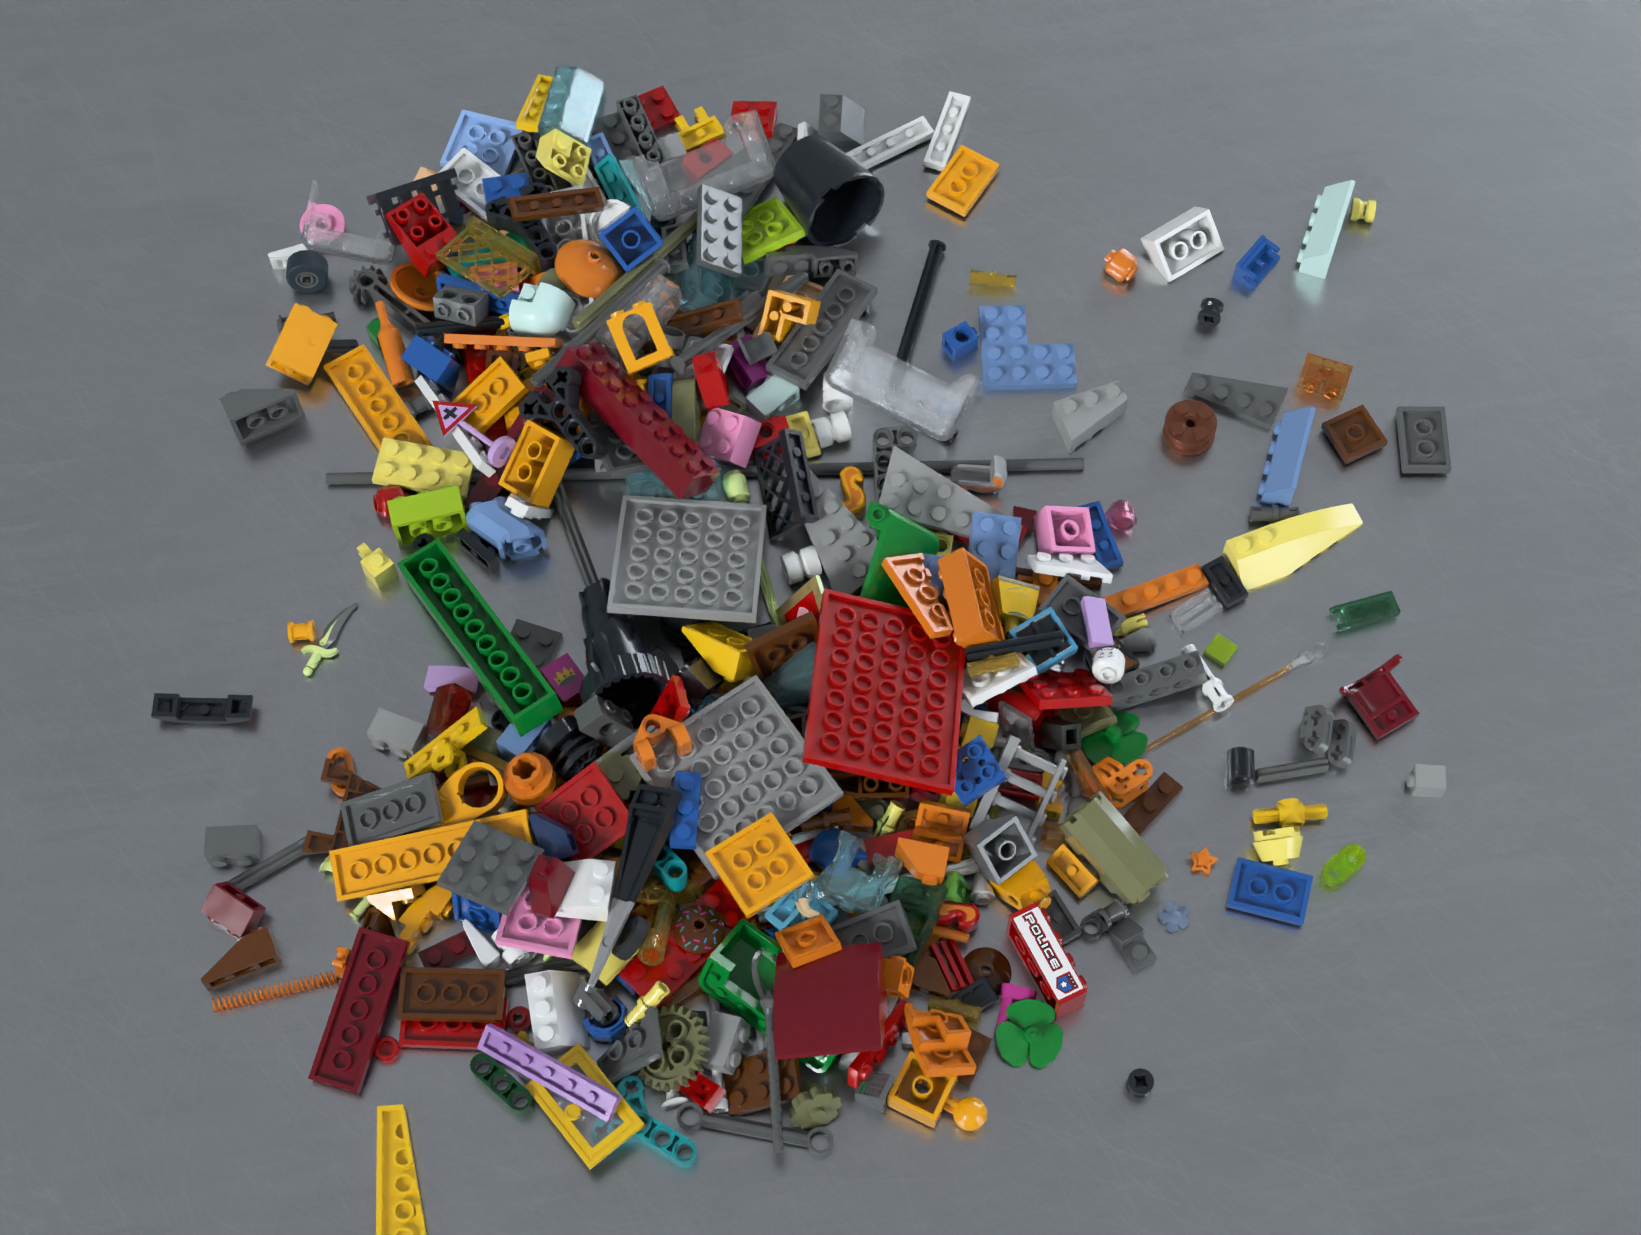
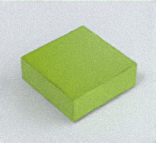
(1220, 650)

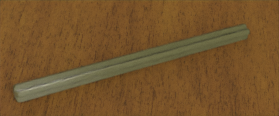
(625, 281)

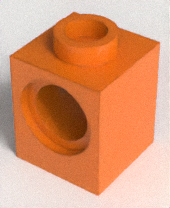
(897, 976)

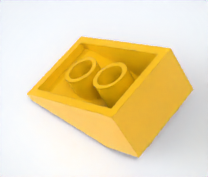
(721, 649)

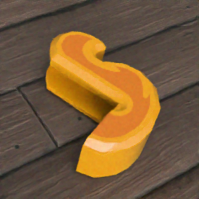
(852, 488)

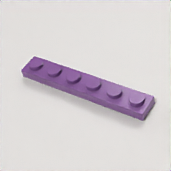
(549, 1072)

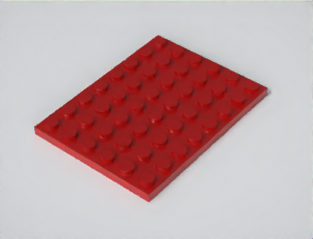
(884, 695)

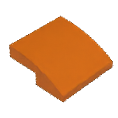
(942, 826)

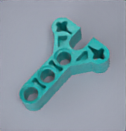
(655, 1127)

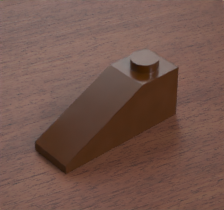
(246, 957)

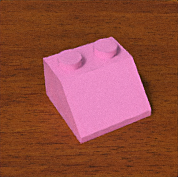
(1064, 530)

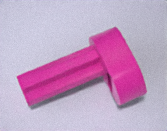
(1009, 994)

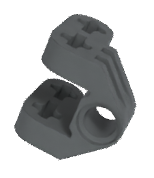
(1322, 732)

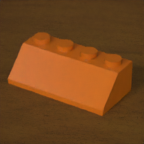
(970, 599)

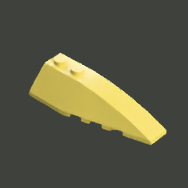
(1286, 545)

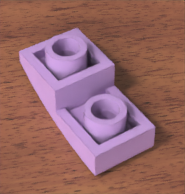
(445, 675)

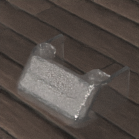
(320, 238)

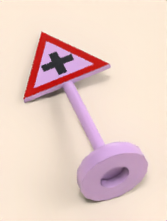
(452, 414)

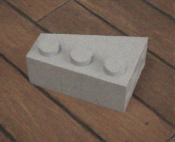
(1088, 412)

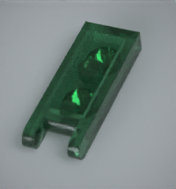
(1366, 610)

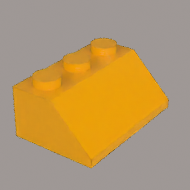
(537, 464)

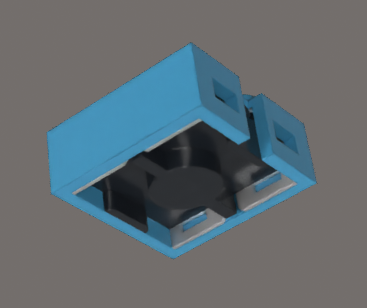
(1045, 622)

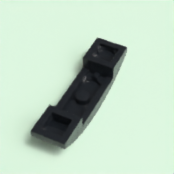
(202, 710)

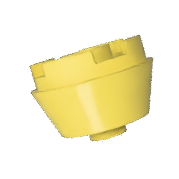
(1278, 844)

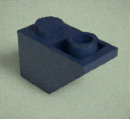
(553, 836)

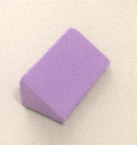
(1096, 622)

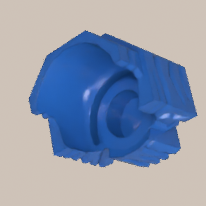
(613, 1030)

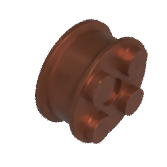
(1190, 427)

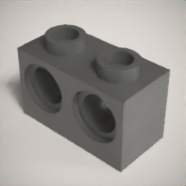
(461, 305)

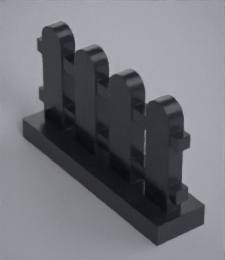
(403, 194)

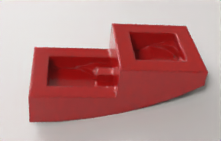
(703, 1091)

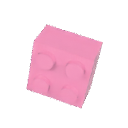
(728, 436)

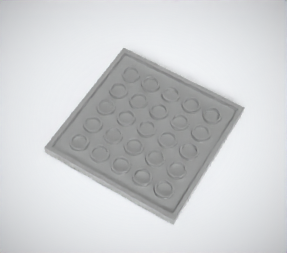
(688, 559)
(747, 767)

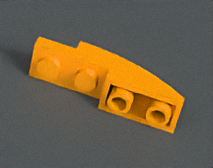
(418, 917)

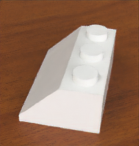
(1183, 243)
(553, 1014)

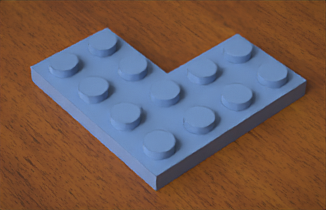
(1014, 363)
(992, 541)

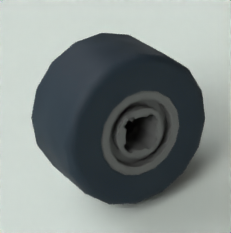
(307, 271)

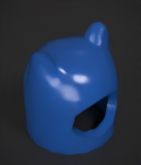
(826, 846)

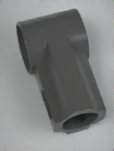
(595, 1001)

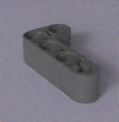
(884, 452)

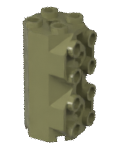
(1113, 849)

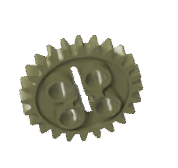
(691, 1042)

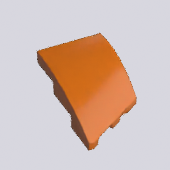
(940, 1042)

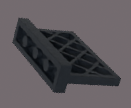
(797, 481)

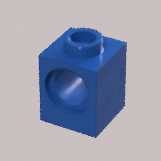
(958, 349)

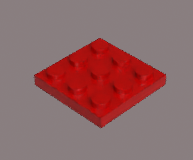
(1066, 690)
(590, 809)

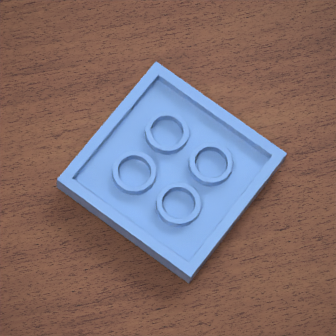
(485, 138)

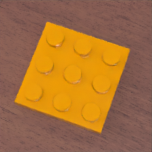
(759, 865)

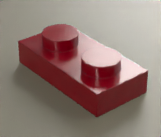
(448, 952)

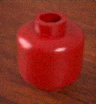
(385, 494)

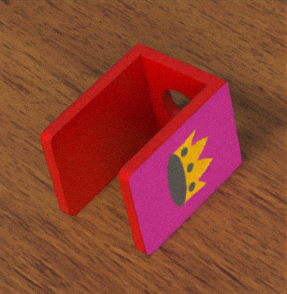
(565, 680)

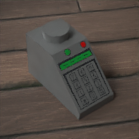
(875, 1090)

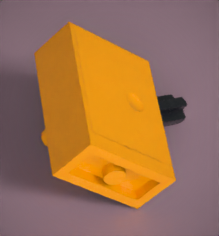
(304, 342)

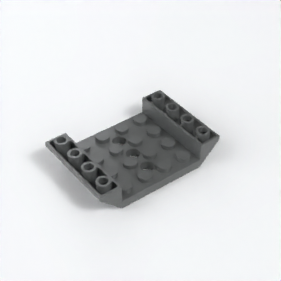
(625, 131)

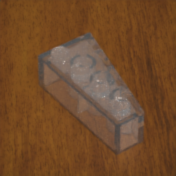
(666, 301)

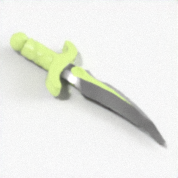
(330, 634)

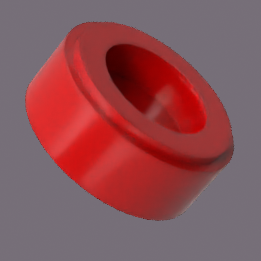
(387, 1050)

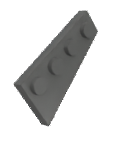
(1240, 398)

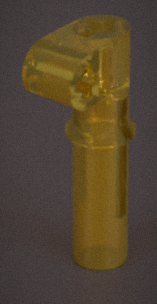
(660, 919)

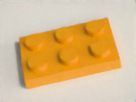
(963, 180)
(493, 394)

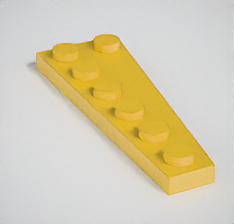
(397, 1186)

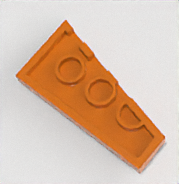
(916, 588)

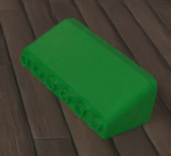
(730, 979)

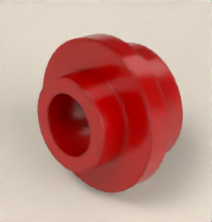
(524, 1024)

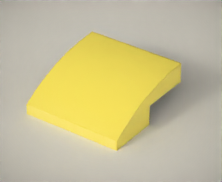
(587, 950)

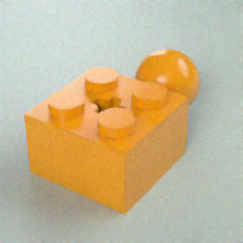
(927, 1108)

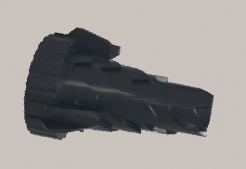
(617, 658)

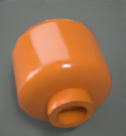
(1121, 264)

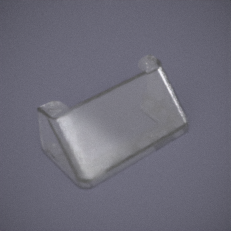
(726, 165)
(897, 386)

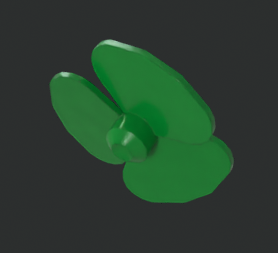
(1113, 744)
(1032, 1031)

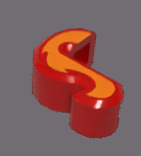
(962, 913)

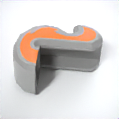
(981, 477)

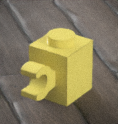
(377, 566)

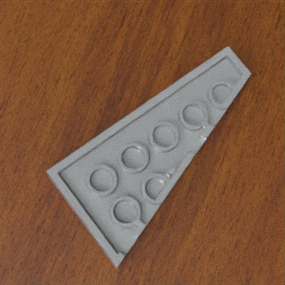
(929, 497)
(840, 541)

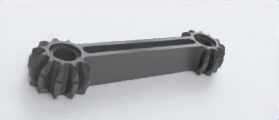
(397, 309)

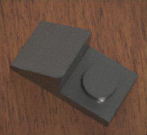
(1132, 945)

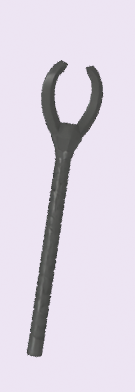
(767, 1002)

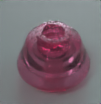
(1121, 515)

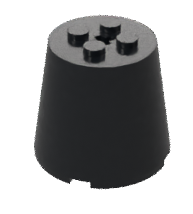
(827, 191)

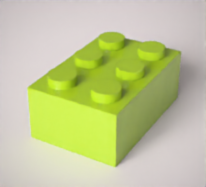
(428, 512)

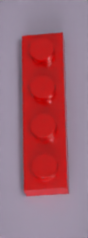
(864, 1063)

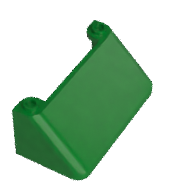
(895, 538)

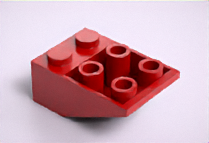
(422, 233)

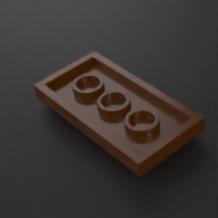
(451, 994)

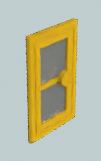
(585, 1132)

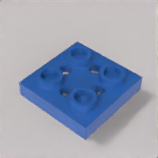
(976, 778)

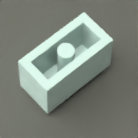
(772, 397)

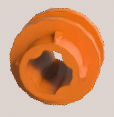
(529, 779)

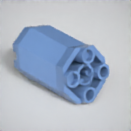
(505, 531)

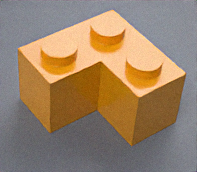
(783, 310)

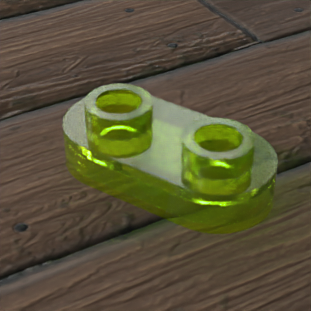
(1342, 866)

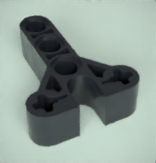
(500, 218)
(538, 407)

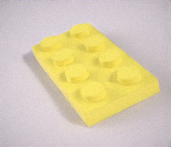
(422, 467)

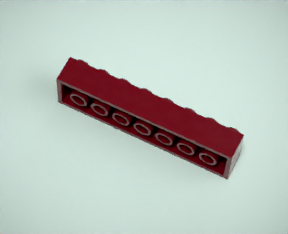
(640, 422)

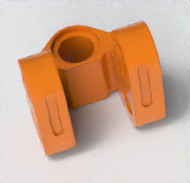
(645, 739)
(1123, 781)

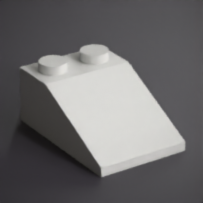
(589, 890)

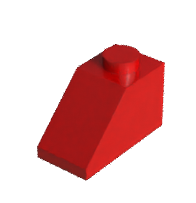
(710, 380)

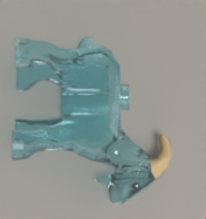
(847, 884)

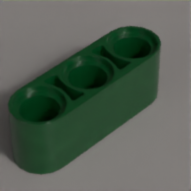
(498, 1073)

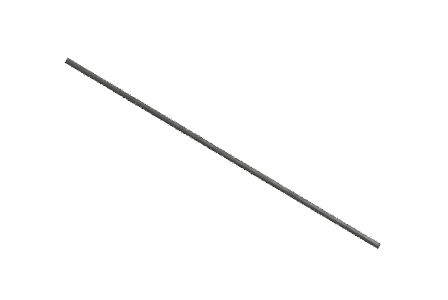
(751, 470)

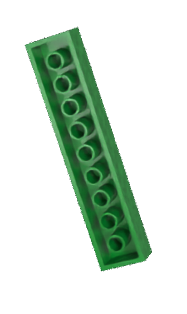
(480, 637)

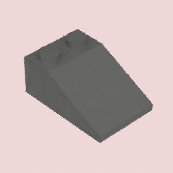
(260, 410)

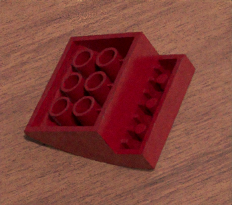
(830, 1003)

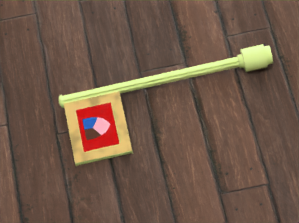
(807, 598)

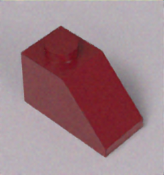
(548, 885)

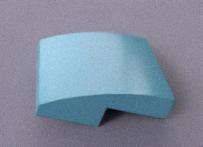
(785, 912)

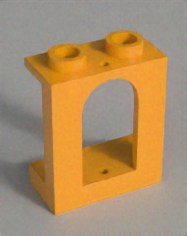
(616, 327)

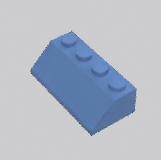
(1286, 457)

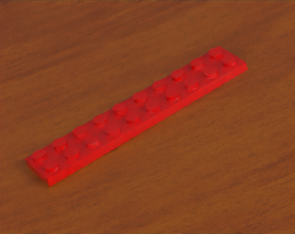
(681, 965)

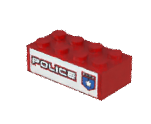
(1047, 960)

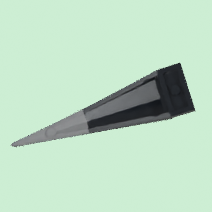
(646, 831)

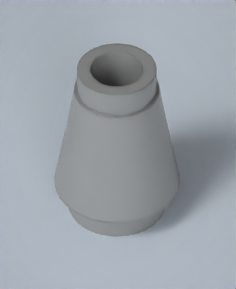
(1140, 640)

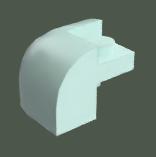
(540, 311)

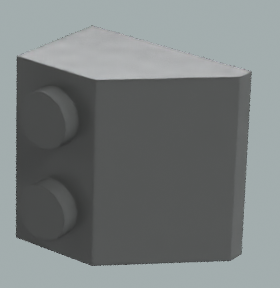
(841, 121)
(999, 847)

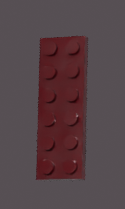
(359, 1010)

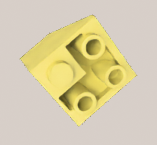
(564, 156)

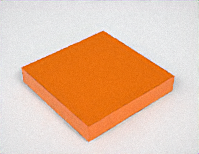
(808, 941)

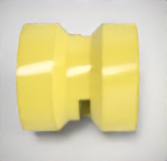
(1357, 209)

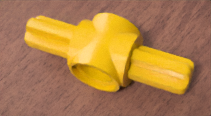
(1290, 813)

